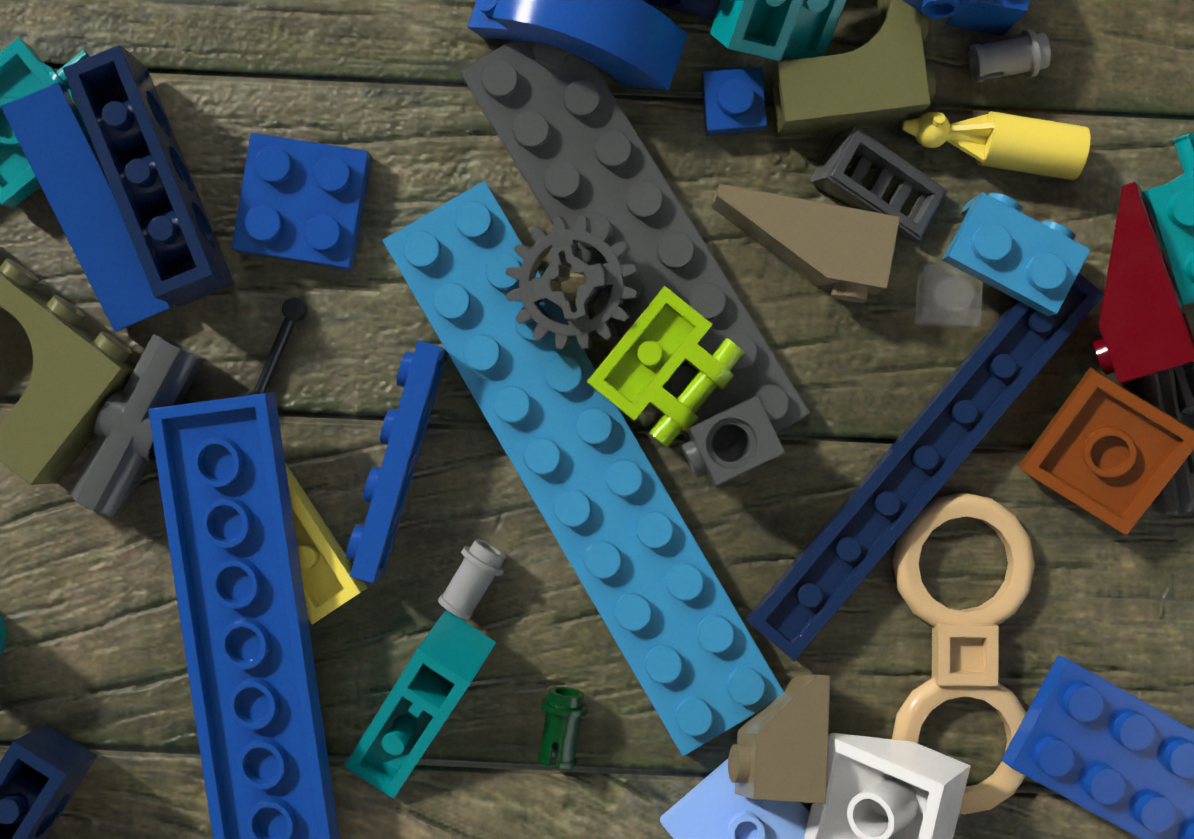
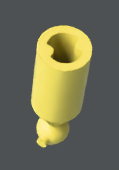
(1009, 142)

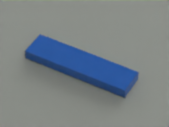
(83, 202)

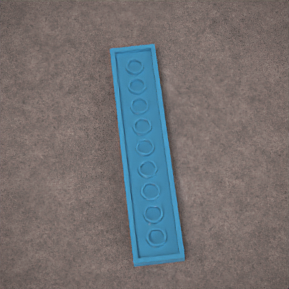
(585, 475)

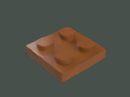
(1109, 451)

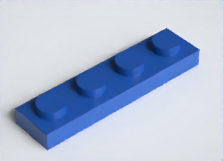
(389, 485)

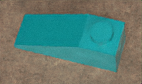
(420, 703)

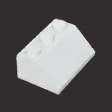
(887, 791)

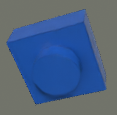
(733, 101)

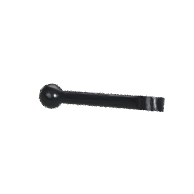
(294, 311)

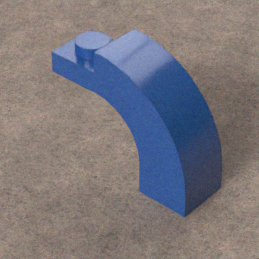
(618, 36)

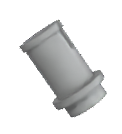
(1010, 57)
(472, 578)

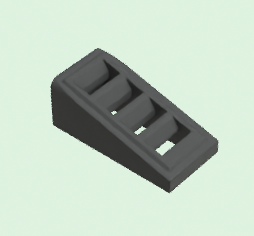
(870, 153)

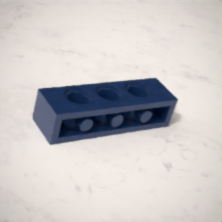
(148, 176)
(38, 781)

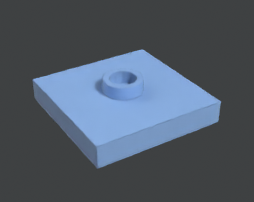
(718, 813)

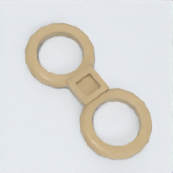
(965, 639)

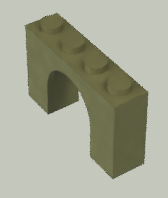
(858, 88)
(68, 381)

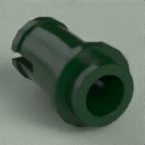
(561, 726)

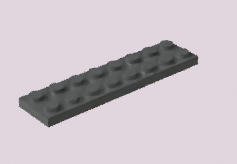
(591, 163)

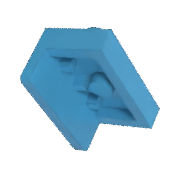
(1016, 252)

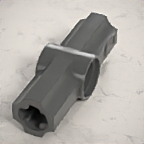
(124, 426)

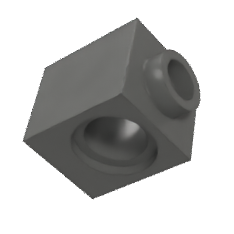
(757, 432)

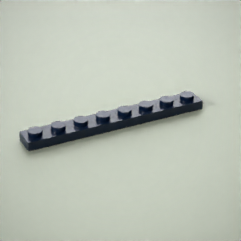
(915, 469)

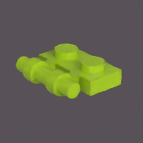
(651, 354)

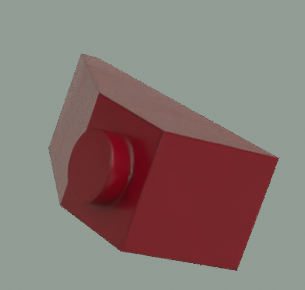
(1141, 307)

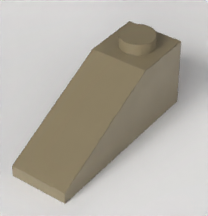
(820, 240)

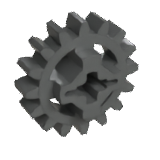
(566, 256)

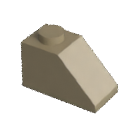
(785, 745)

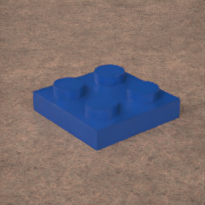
(301, 201)

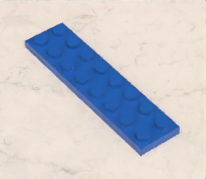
(244, 618)

